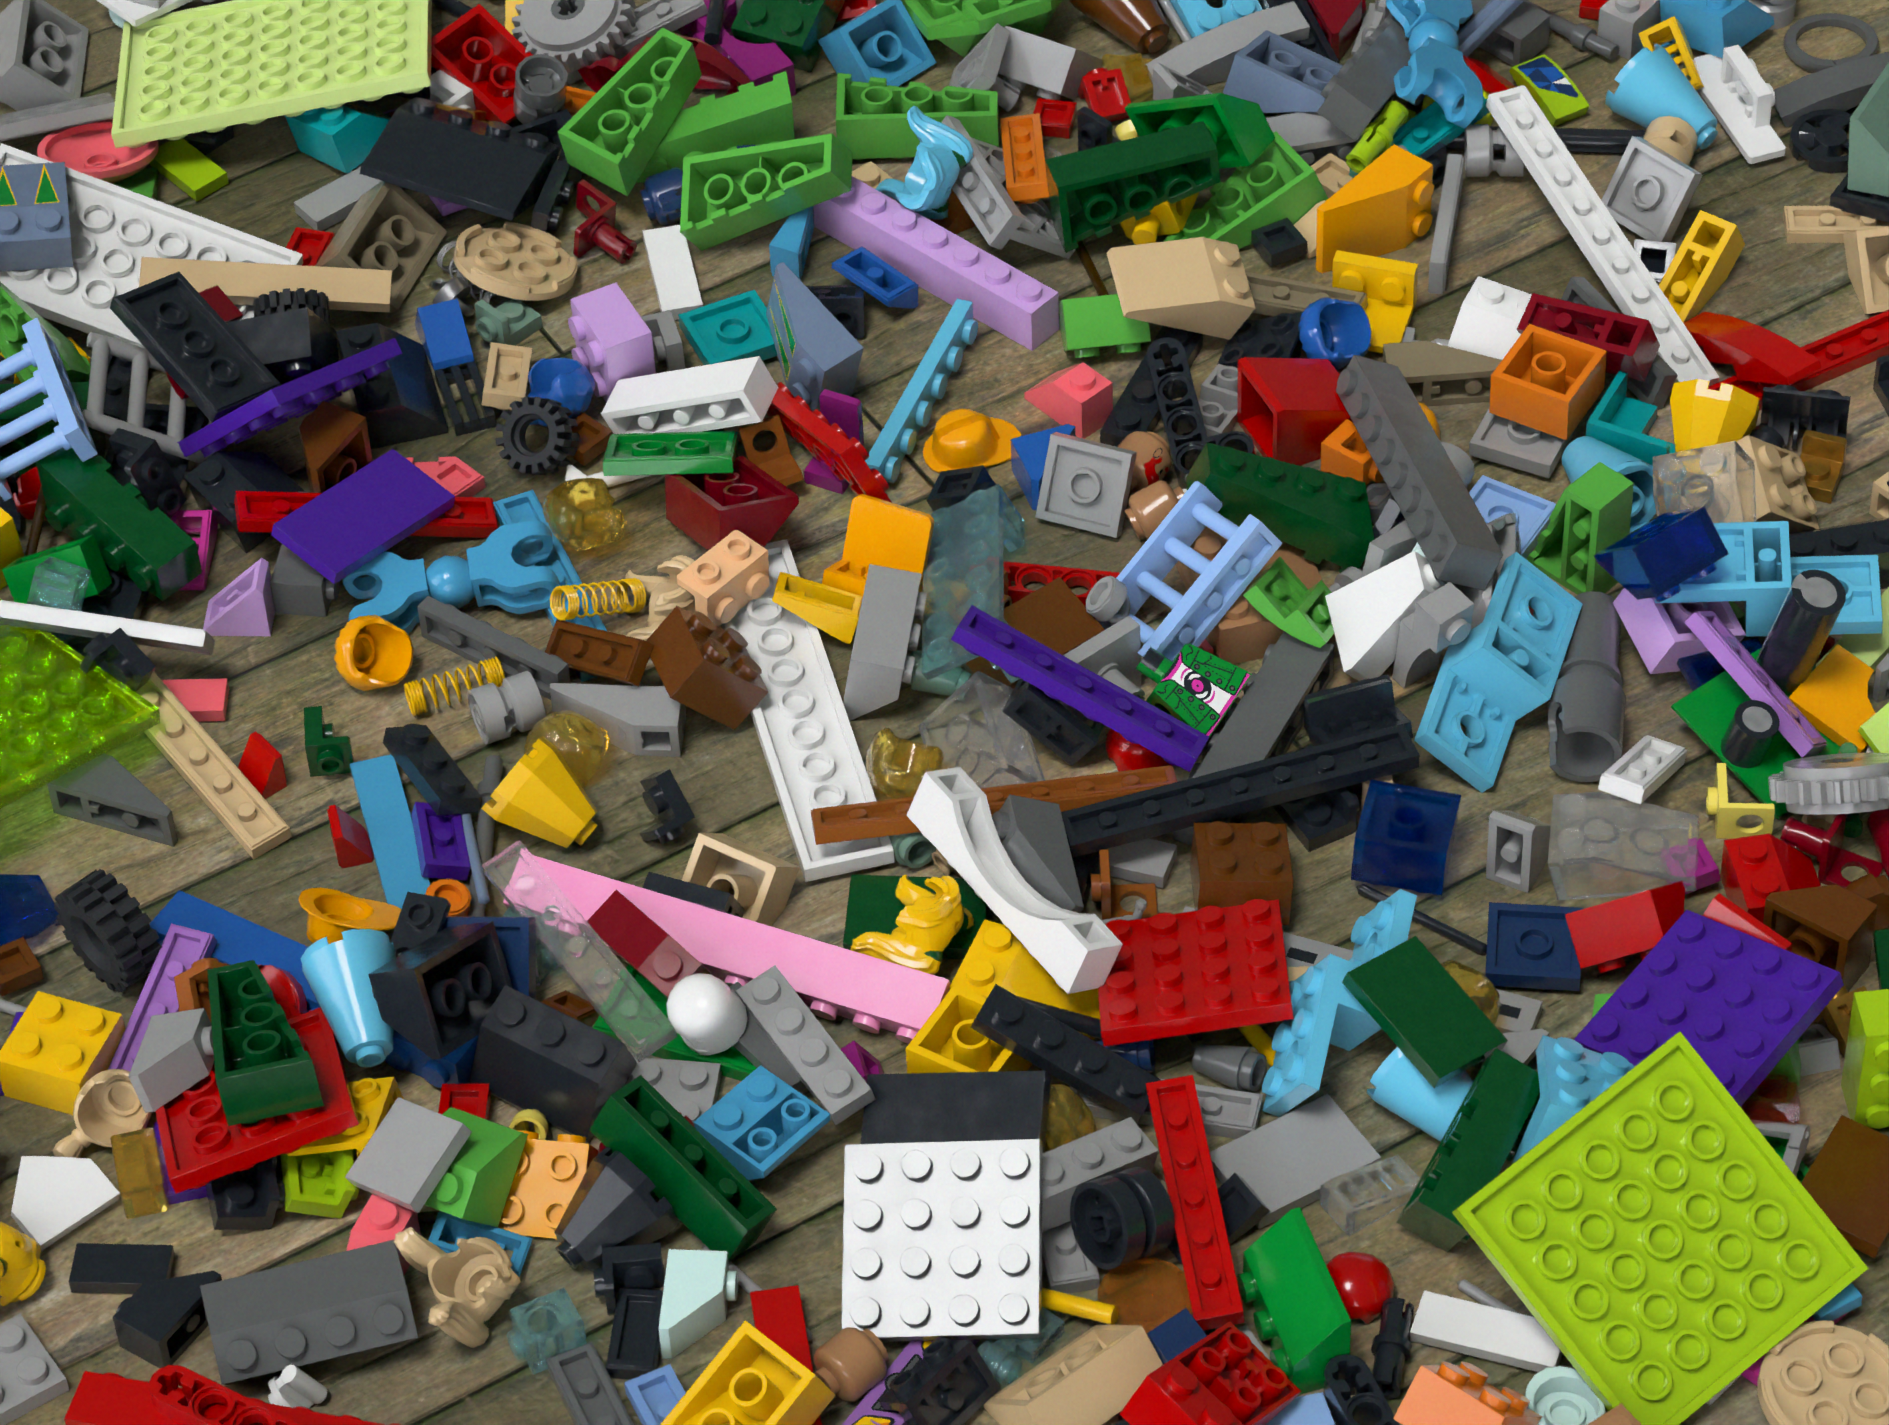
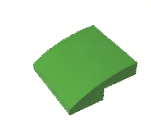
(1290, 605)

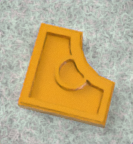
(1837, 697)

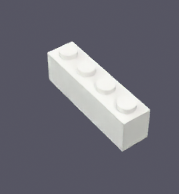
(692, 398)

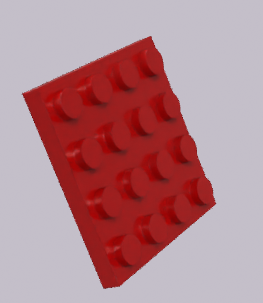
(1196, 973)
(203, 1146)

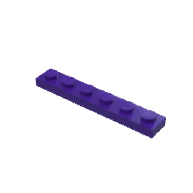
(1080, 688)

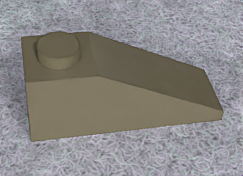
(1442, 373)

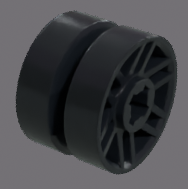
(1122, 1217)

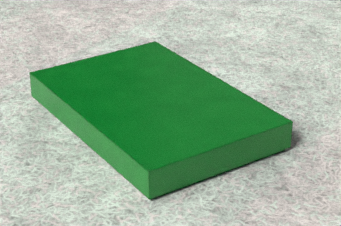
(670, 453)

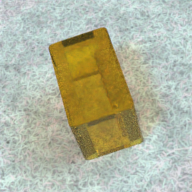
(139, 1173)

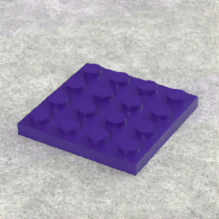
(291, 400)
(1724, 992)

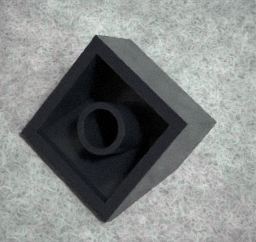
(223, 474)

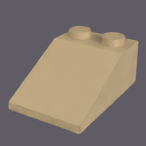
(1183, 285)

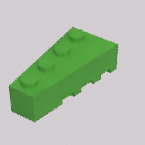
(632, 112)
(758, 185)

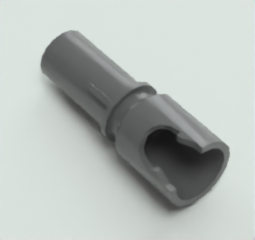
(1588, 695)

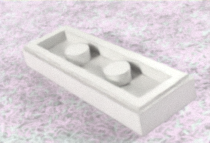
(672, 270)
(1642, 769)
(1483, 1332)

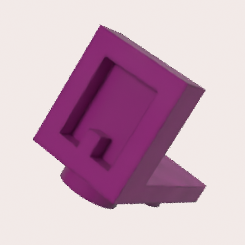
(848, 415)

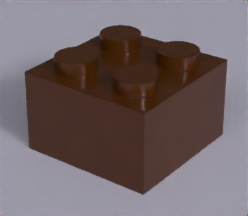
(706, 667)
(1241, 864)

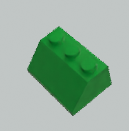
(1233, 123)
(1295, 1301)

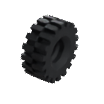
(108, 930)

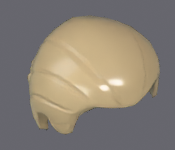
(103, 1109)

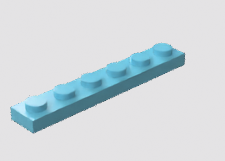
(924, 388)

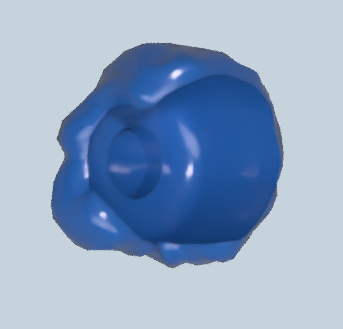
(562, 381)

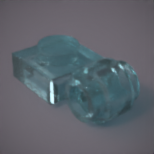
(1003, 1354)

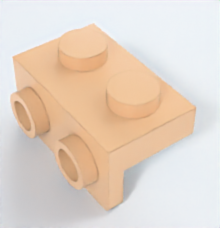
(727, 577)

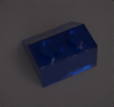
(1664, 554)
(1405, 837)

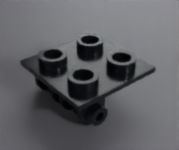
(1264, 339)
(1820, 411)

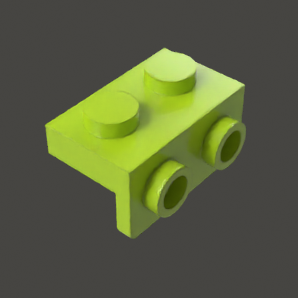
(318, 1183)

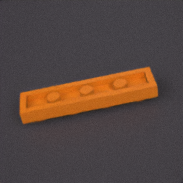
(1024, 158)

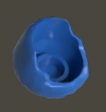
(1335, 331)

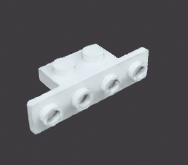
(1740, 102)

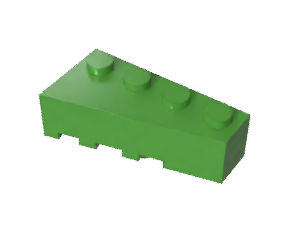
(875, 122)
(714, 125)

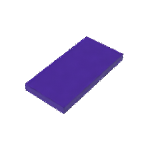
(363, 516)

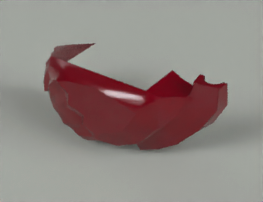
(715, 68)

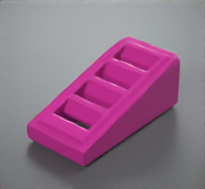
(205, 524)

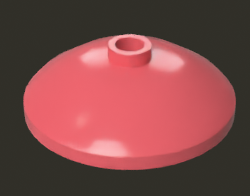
(92, 152)

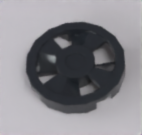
(1822, 145)

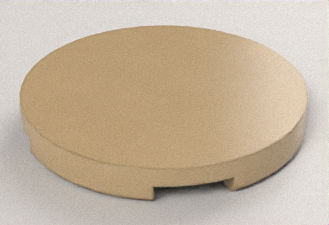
(515, 261)
(1825, 1378)

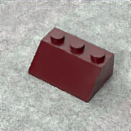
(718, 503)

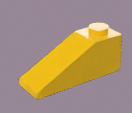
(1701, 264)

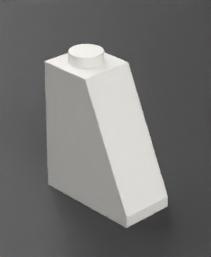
(1370, 612)

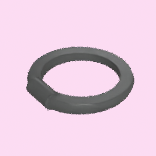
(1816, 64)

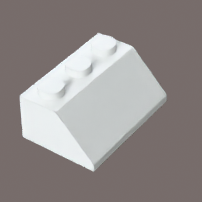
(1489, 319)

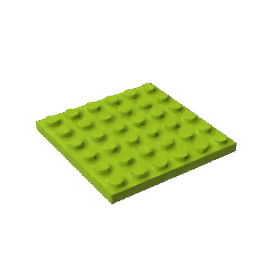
(1660, 1239)

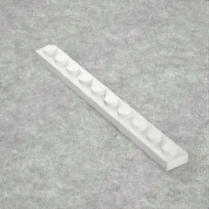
(1596, 230)

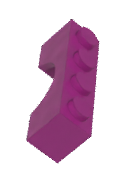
(754, 60)

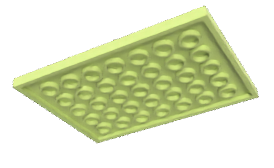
(264, 62)

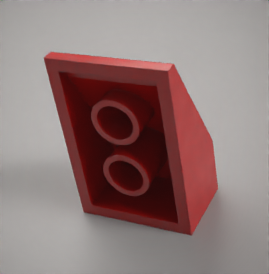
(482, 58)

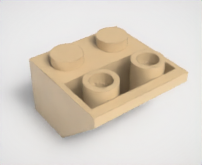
(1780, 486)

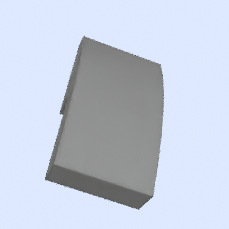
(1219, 400)

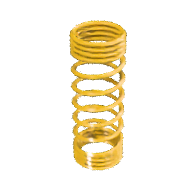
(559, 610)
(415, 693)

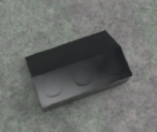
(401, 401)
(1856, 538)
(442, 987)
(548, 1062)

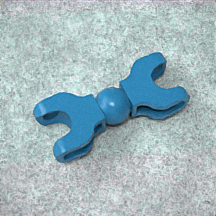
(1435, 62)
(492, 574)

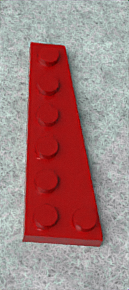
(828, 443)

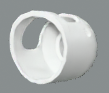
(706, 1013)

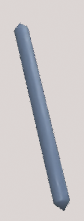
(475, 860)

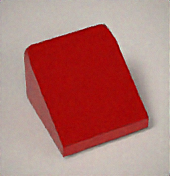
(263, 766)
(349, 839)

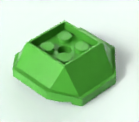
(965, 22)

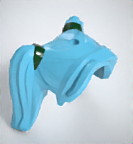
(934, 170)

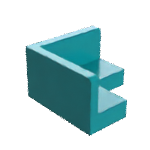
(1626, 422)

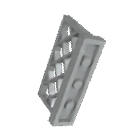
(985, 197)

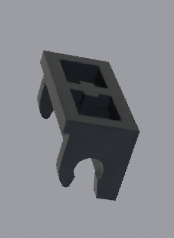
(1051, 722)

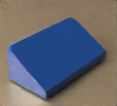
(878, 278)

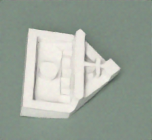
(58, 1196)

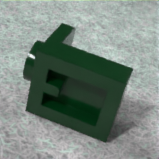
(324, 751)

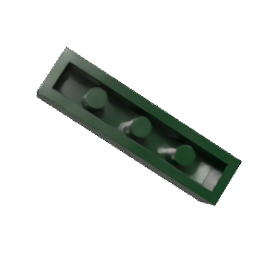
(684, 1167)

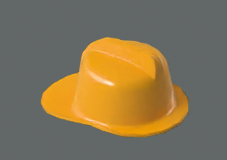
(968, 440)
(335, 911)

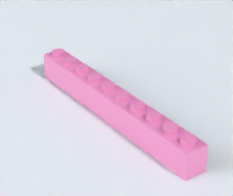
(739, 950)

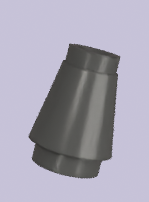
(1233, 1066)

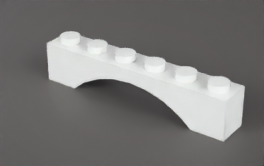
(958, 822)

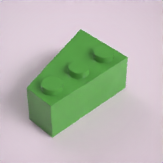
(1585, 521)

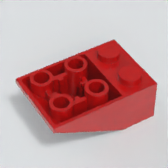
(1213, 1383)

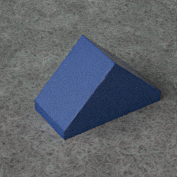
(444, 334)
(1029, 460)

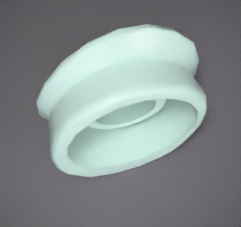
(1563, 1397)

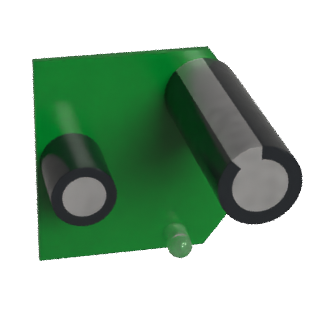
(1745, 729)

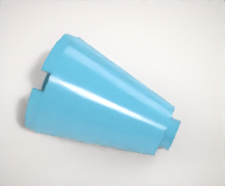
(1657, 88)
(1587, 452)
(345, 994)
(1413, 1098)

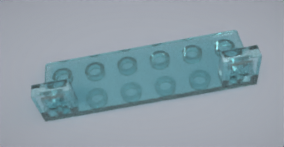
(965, 571)

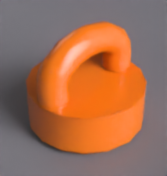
(454, 892)

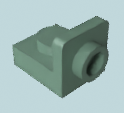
(506, 323)

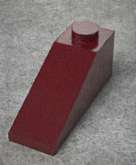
(1627, 339)
(643, 943)

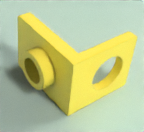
(1728, 813)

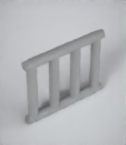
(141, 360)

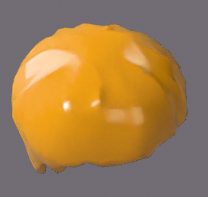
(373, 653)

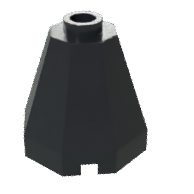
(611, 1210)

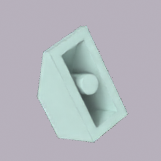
(694, 1297)

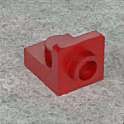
(1105, 93)

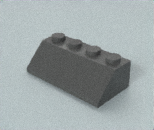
(308, 1311)

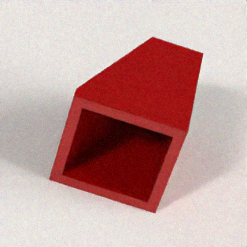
(1288, 406)

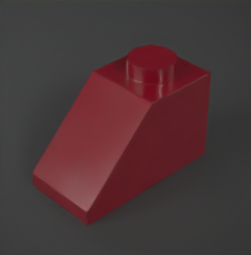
(1339, 21)

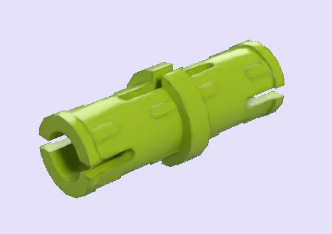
(1377, 136)

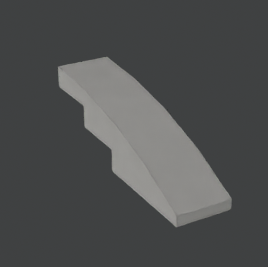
(1211, 54)

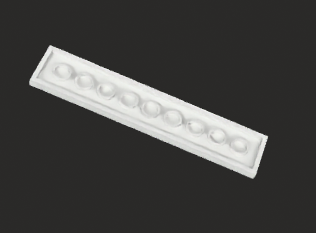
(805, 729)

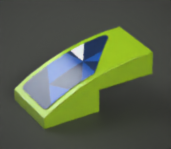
(1551, 89)

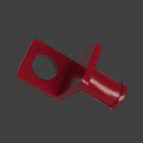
(600, 226)
(1827, 849)

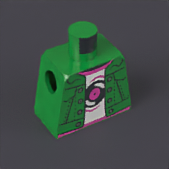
(1193, 686)

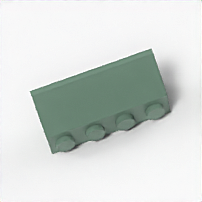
(1870, 140)

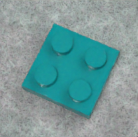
(729, 329)

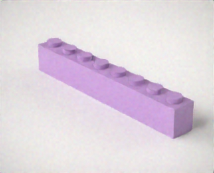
(942, 263)

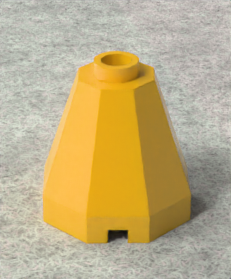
(1710, 416)
(544, 798)

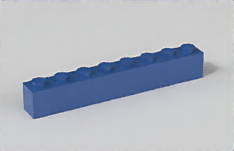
(246, 941)

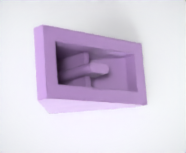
(243, 605)

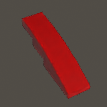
(1752, 350)

